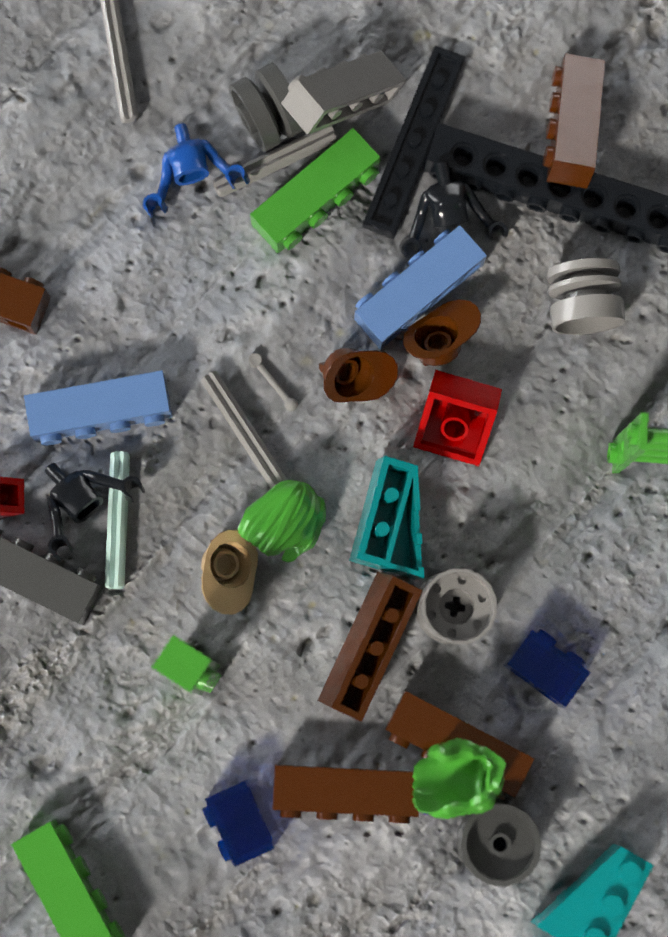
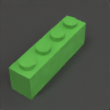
(316, 191)
(187, 667)
(64, 884)

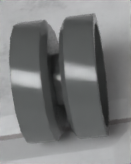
(261, 107)
(493, 865)

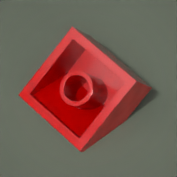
(457, 418)

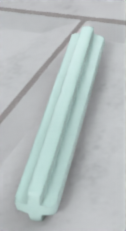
(117, 524)

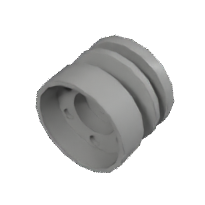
(585, 296)
(473, 596)

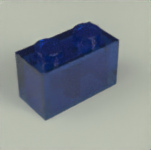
(547, 667)
(239, 824)

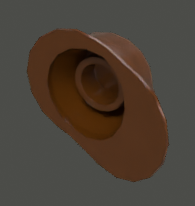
(442, 332)
(358, 375)

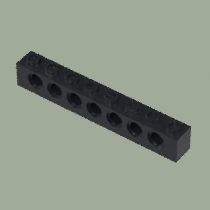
(516, 162)

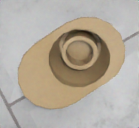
(229, 572)

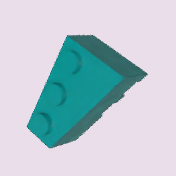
(390, 521)
(598, 898)

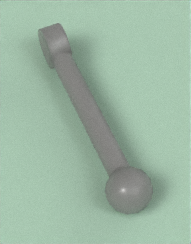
(255, 361)

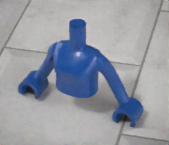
(189, 166)

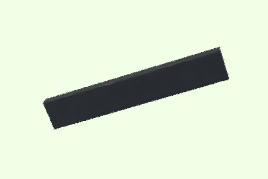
(413, 142)

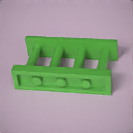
(638, 444)

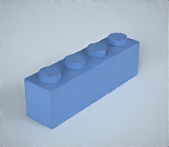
(419, 287)
(98, 407)

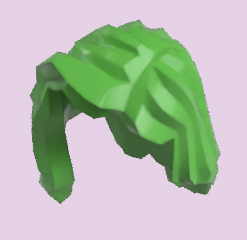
(284, 520)
(457, 779)

